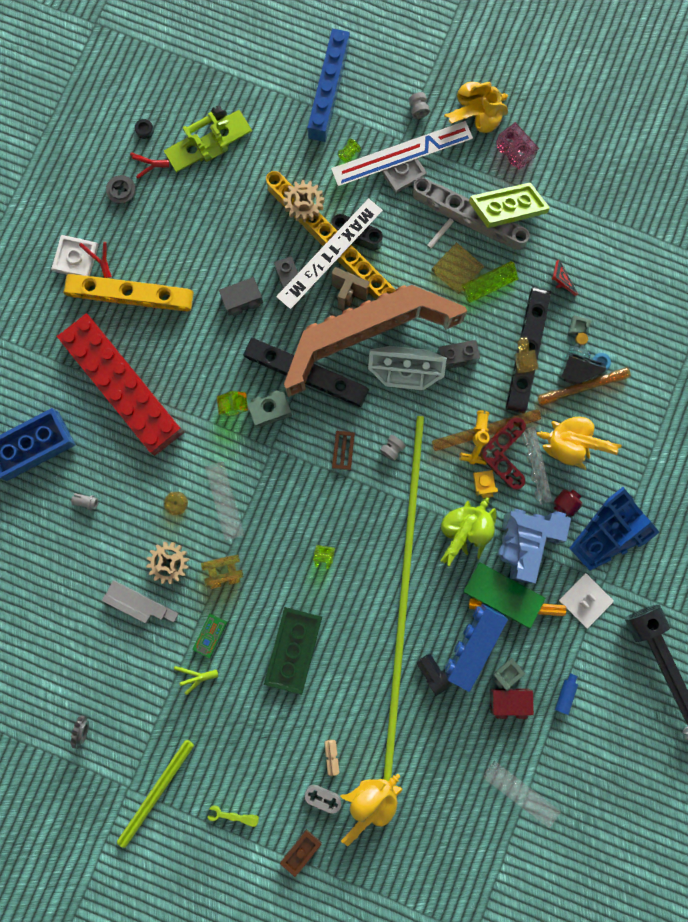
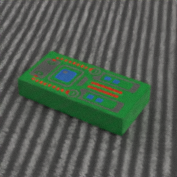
(210, 635)

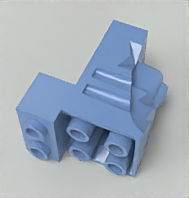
(525, 541)

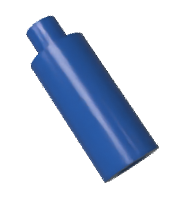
(567, 695)

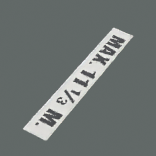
(329, 253)

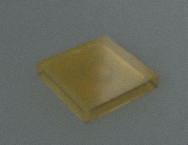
(457, 267)

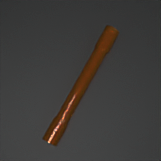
(555, 395)

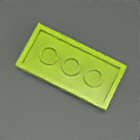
(508, 205)

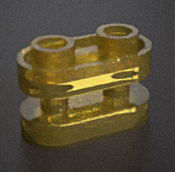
(215, 580)

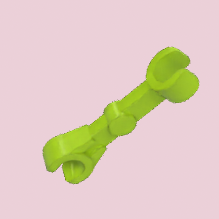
(250, 820)

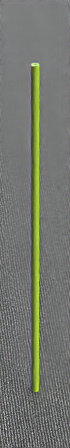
(403, 600)

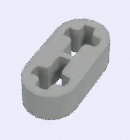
(320, 803)

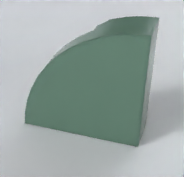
(578, 325)

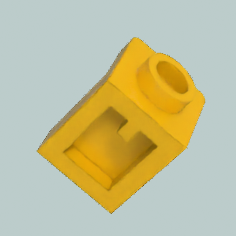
(484, 484)

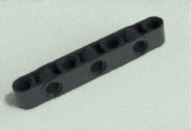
(533, 330)
(320, 378)

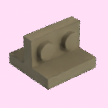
(349, 286)

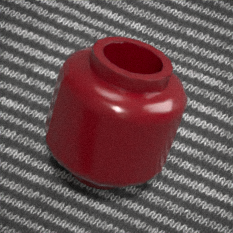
(568, 502)

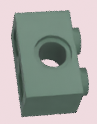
(264, 418)

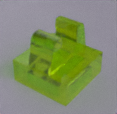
(323, 554)

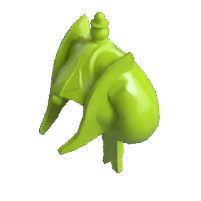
(471, 524)

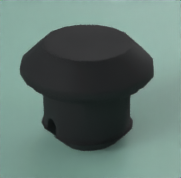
(218, 113)

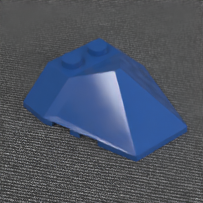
(613, 531)

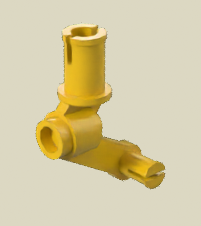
(479, 439)

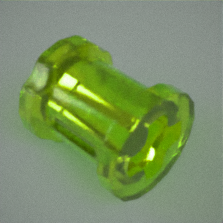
(349, 151)

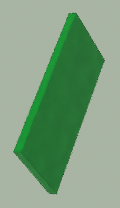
(504, 595)

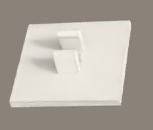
(586, 600)

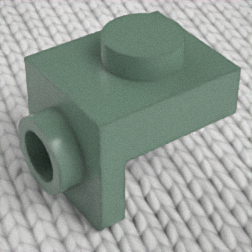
(508, 674)

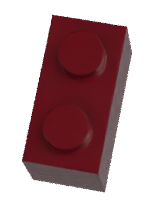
(511, 702)

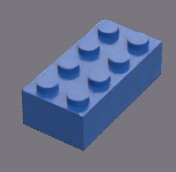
(33, 443)
(475, 647)

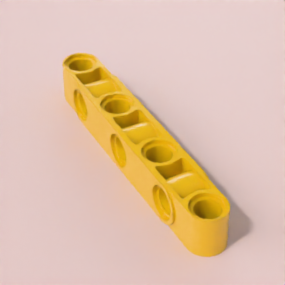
(114, 291)

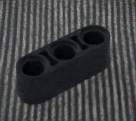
(364, 238)

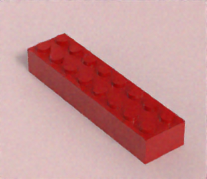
(120, 384)

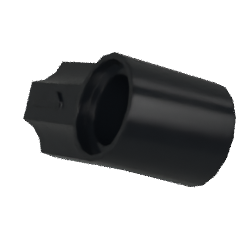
(435, 677)

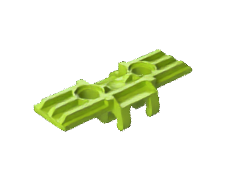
(210, 144)

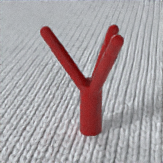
(154, 163)
(103, 263)

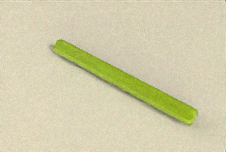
(155, 793)

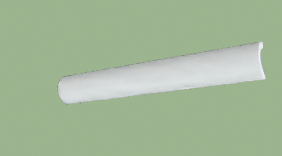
(440, 233)

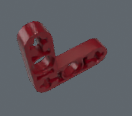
(498, 455)

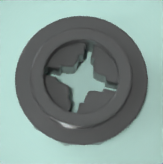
(117, 183)
(79, 732)

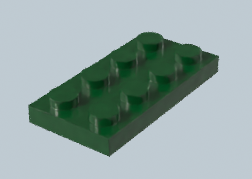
(293, 650)

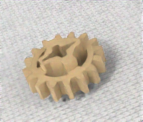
(302, 193)
(160, 567)

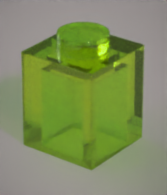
(232, 403)

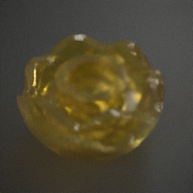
(181, 505)

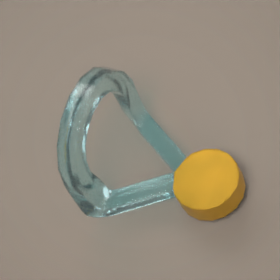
(580, 339)

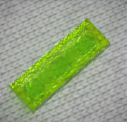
(490, 281)

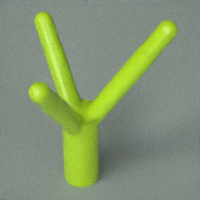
(198, 679)

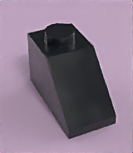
(579, 368)

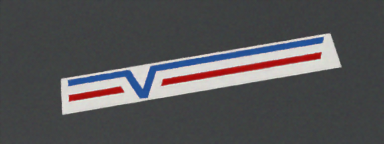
(401, 153)

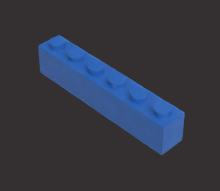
(328, 85)

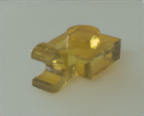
(526, 359)

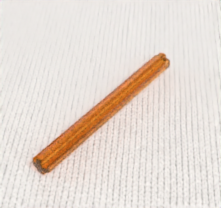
(494, 427)

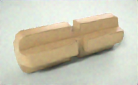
(331, 753)

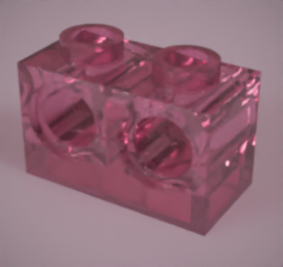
(520, 143)

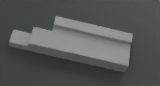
(136, 604)

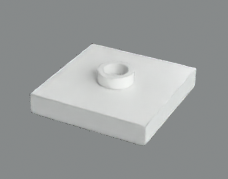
(72, 258)

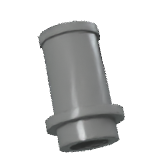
(85, 501)

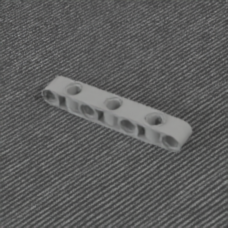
(440, 198)

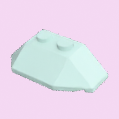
(406, 367)

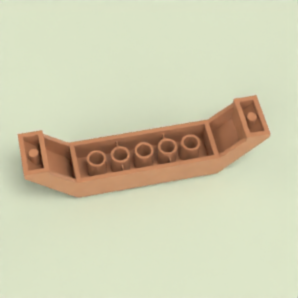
(366, 322)

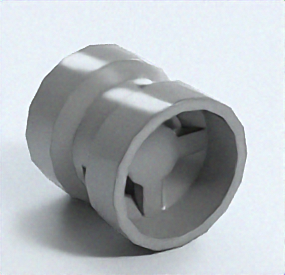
(419, 106)
(392, 448)

